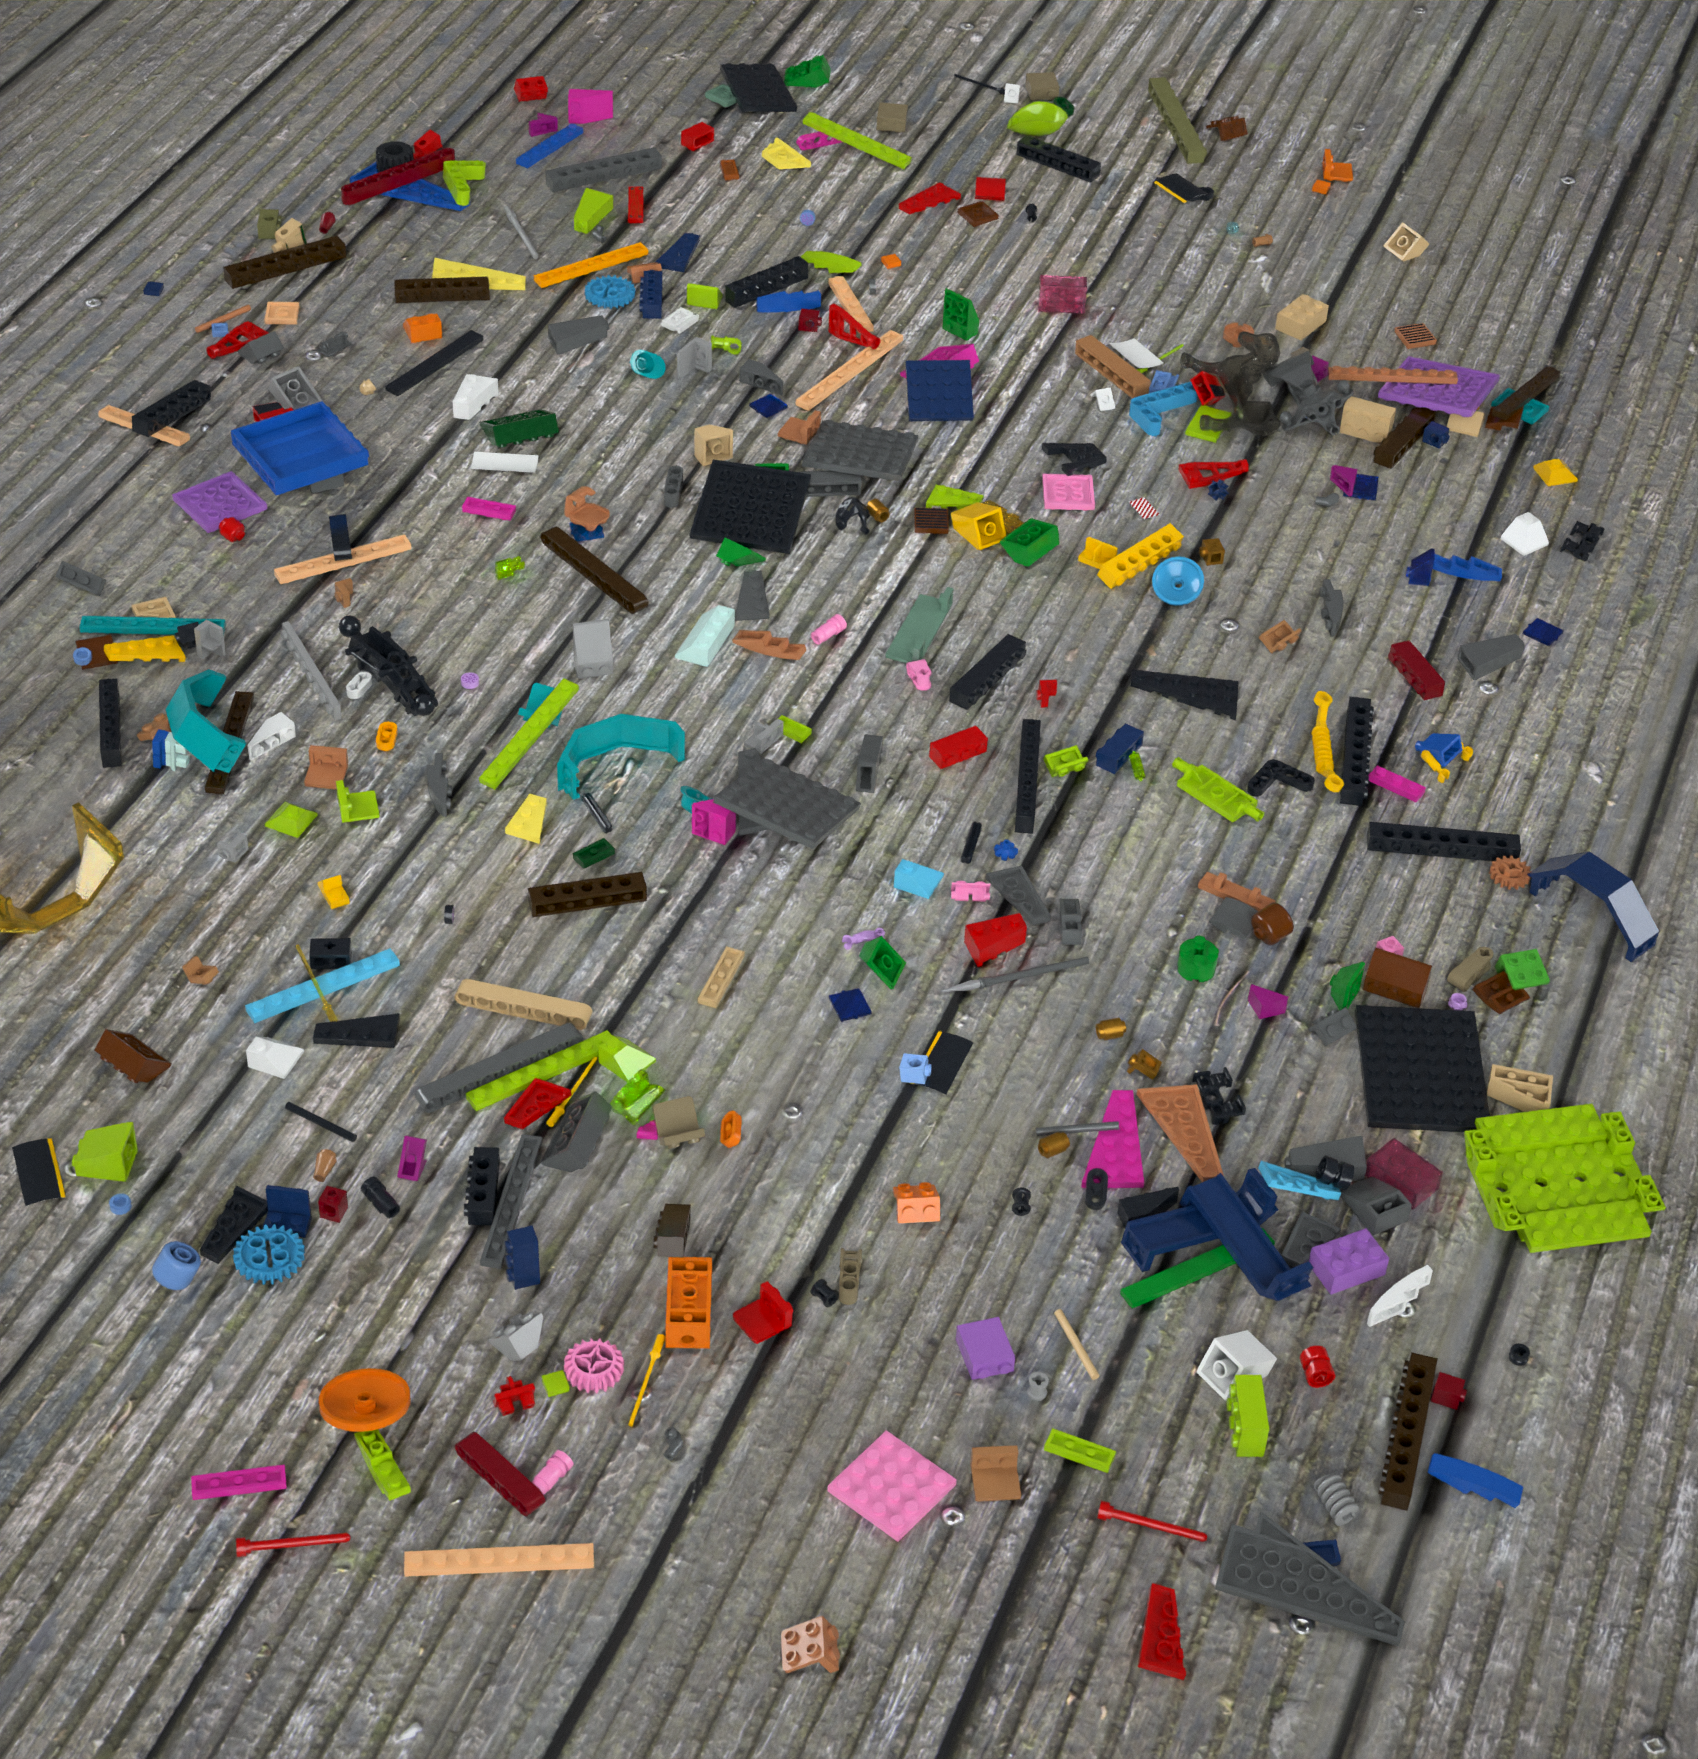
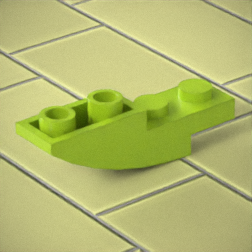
(381, 1464)

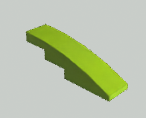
(834, 262)

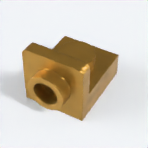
(1144, 1063)

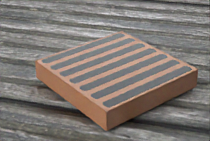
(1415, 336)

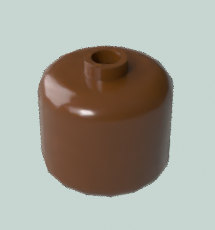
(1272, 924)

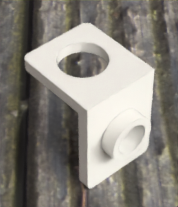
(1011, 93)
(1104, 399)

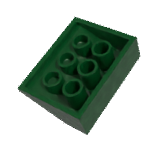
(520, 427)

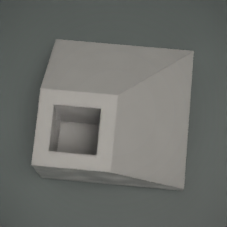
(519, 1336)

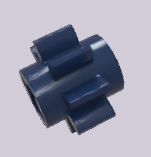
(1218, 489)

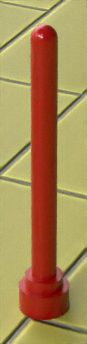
(1107, 1511)
(245, 1546)

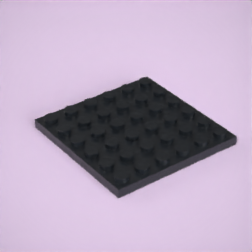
(750, 506)

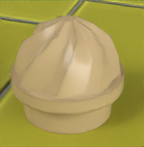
(367, 387)

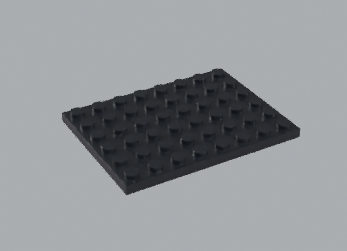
(1421, 1068)

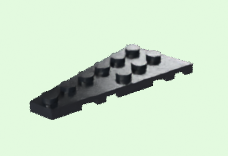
(1191, 690)

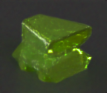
(636, 1097)

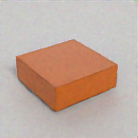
(1321, 186)
(891, 261)

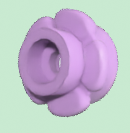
(1457, 1001)

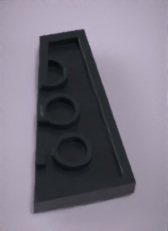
(367, 1031)

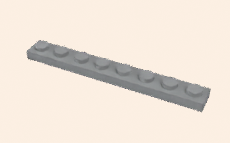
(312, 672)

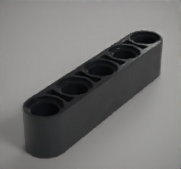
(340, 537)

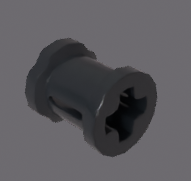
(1021, 1201)
(825, 1293)

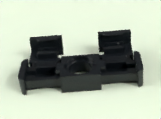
(1590, 534)
(1210, 1086)

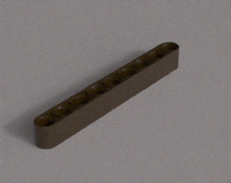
(594, 570)

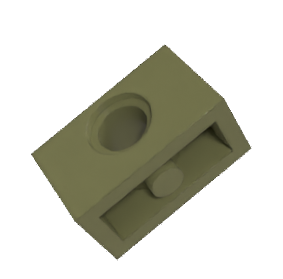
(268, 223)

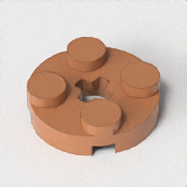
(1232, 331)

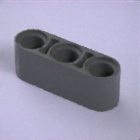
(673, 486)

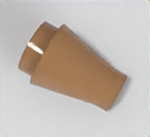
(324, 1163)

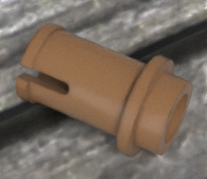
(1263, 240)

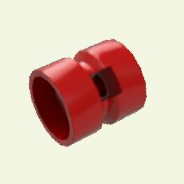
(1317, 1366)

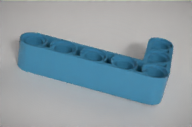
(1145, 408)

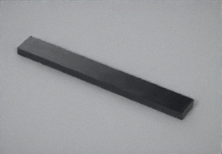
(434, 363)

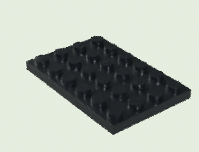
(758, 87)

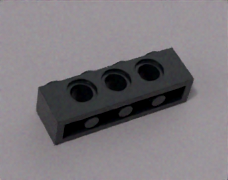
(483, 1186)

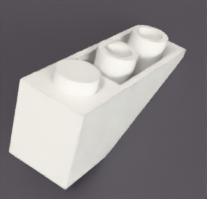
(271, 734)

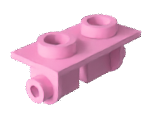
(961, 890)

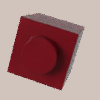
(1449, 1391)

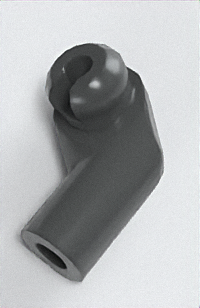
(674, 1441)

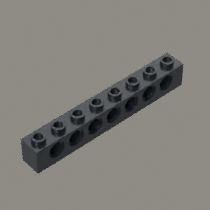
(1356, 751)
(1027, 776)
(1442, 842)

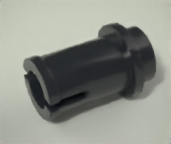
(1031, 210)

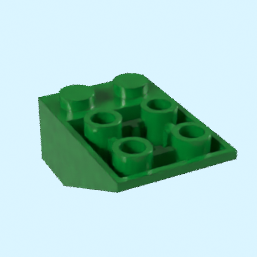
(808, 73)
(959, 316)

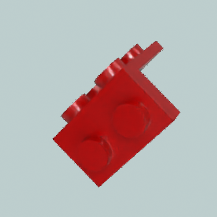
(765, 1316)

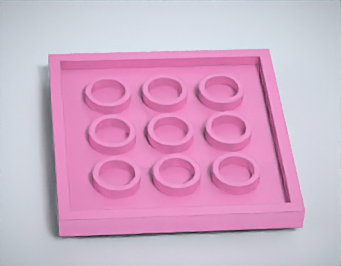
(892, 1485)

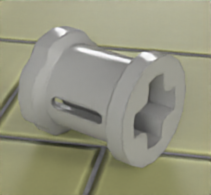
(1038, 1382)

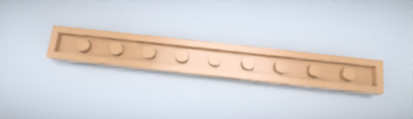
(848, 371)

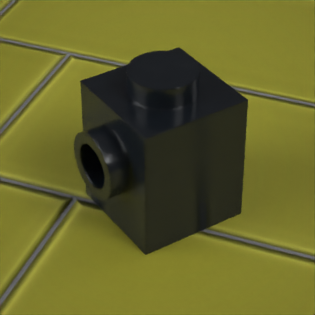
(186, 635)

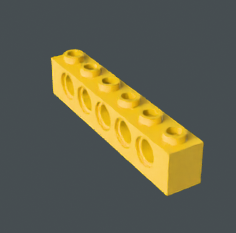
(1140, 556)

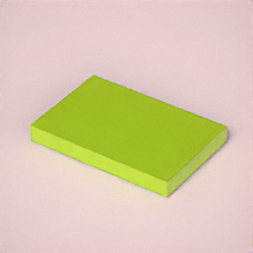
(1194, 427)

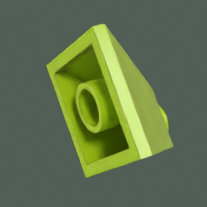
(291, 819)
(623, 1057)

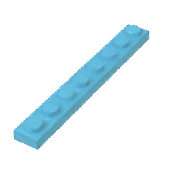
(327, 982)

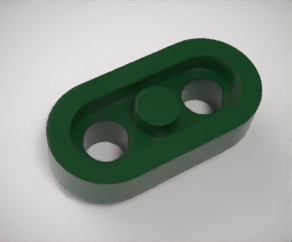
(1064, 104)

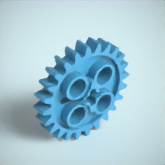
(609, 291)
(286, 1254)

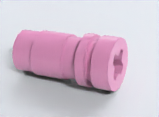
(832, 627)
(555, 1467)

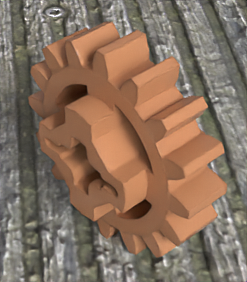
(1510, 872)

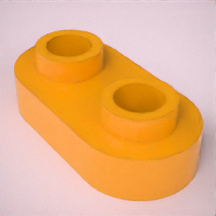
(386, 736)

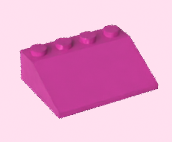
(953, 352)

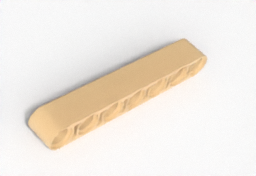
(522, 1004)

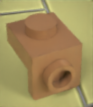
(343, 590)
(199, 973)

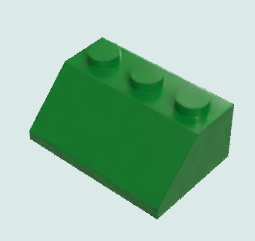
(1031, 541)

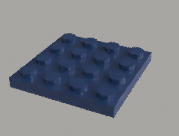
(939, 390)

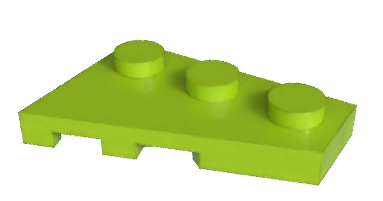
(947, 496)

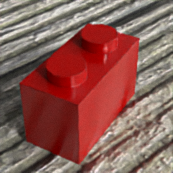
(697, 136)

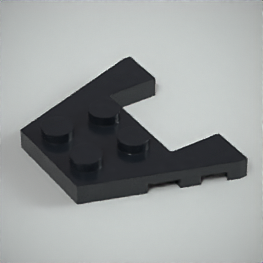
(1079, 454)

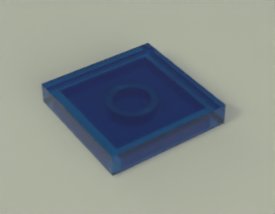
(1365, 487)

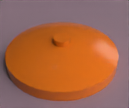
(364, 1400)

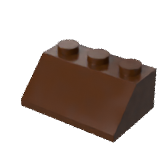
(1397, 978)
(131, 1056)

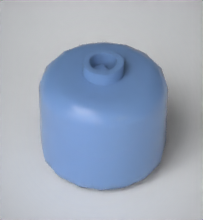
(176, 1265)

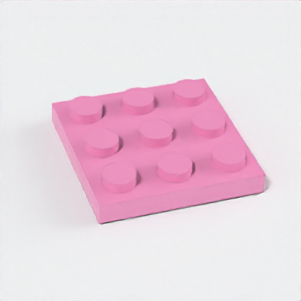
(1068, 492)

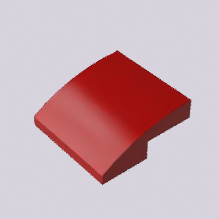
(990, 188)

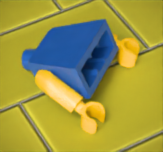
(1440, 750)

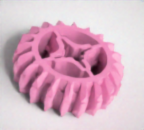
(594, 1365)

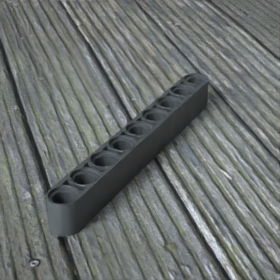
(456, 1085)

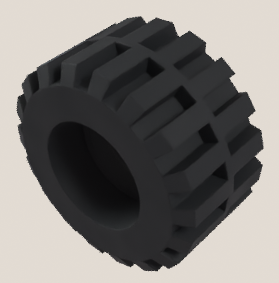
(393, 154)

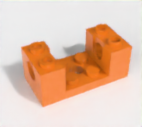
(688, 1316)

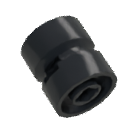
(1336, 1173)

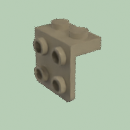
(677, 1122)

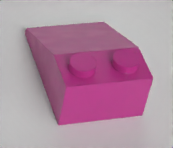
(589, 105)

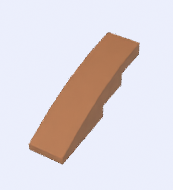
(766, 644)

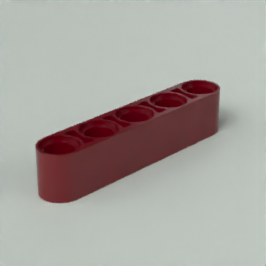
(500, 1473)

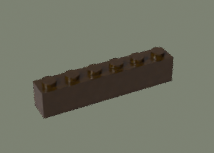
(1403, 437)

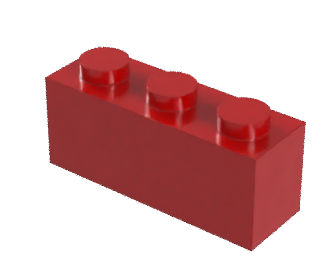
(958, 747)

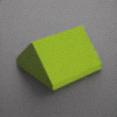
(703, 296)

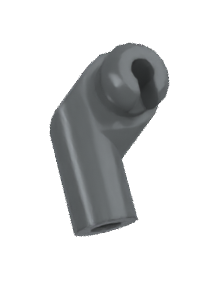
(597, 233)
(1328, 501)

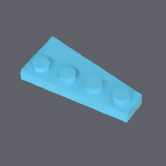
(1297, 1182)

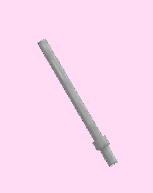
(512, 217)

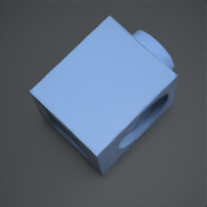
(914, 1068)

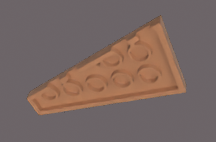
(1184, 1121)

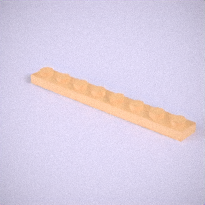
(327, 563)
(498, 1559)

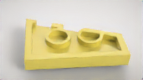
(528, 820)

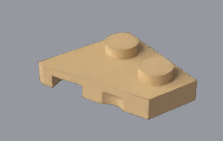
(153, 608)

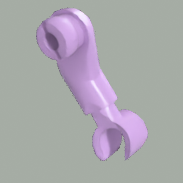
(866, 935)

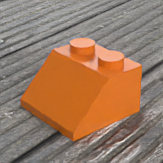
(423, 328)

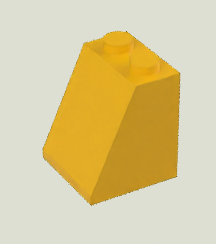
(980, 524)

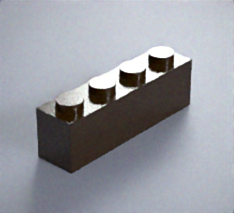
(672, 1230)

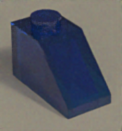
(1421, 568)

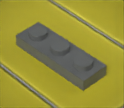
(80, 578)

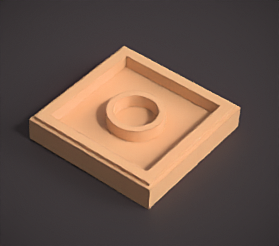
(282, 313)

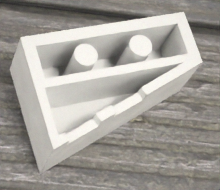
(473, 394)

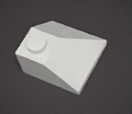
(1525, 534)
(272, 1056)

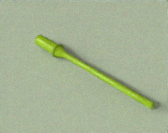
(1142, 370)

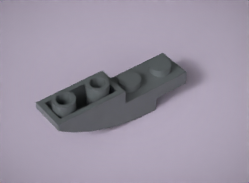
(1332, 606)
(438, 785)

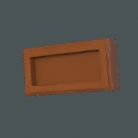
(729, 169)

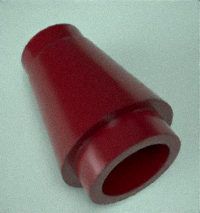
(327, 221)

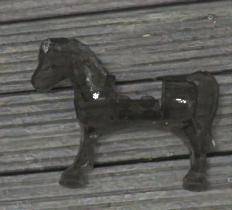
(1237, 376)

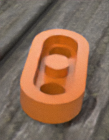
(731, 1129)

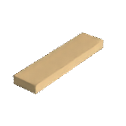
(721, 977)

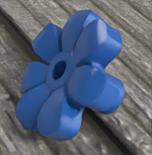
(1005, 850)

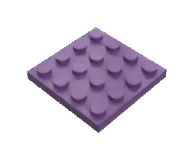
(219, 499)

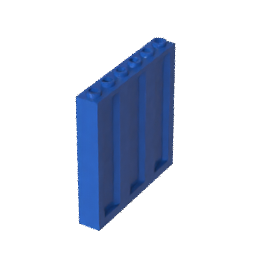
(299, 448)

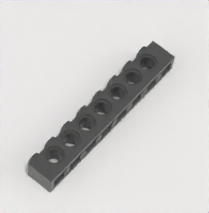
(603, 169)

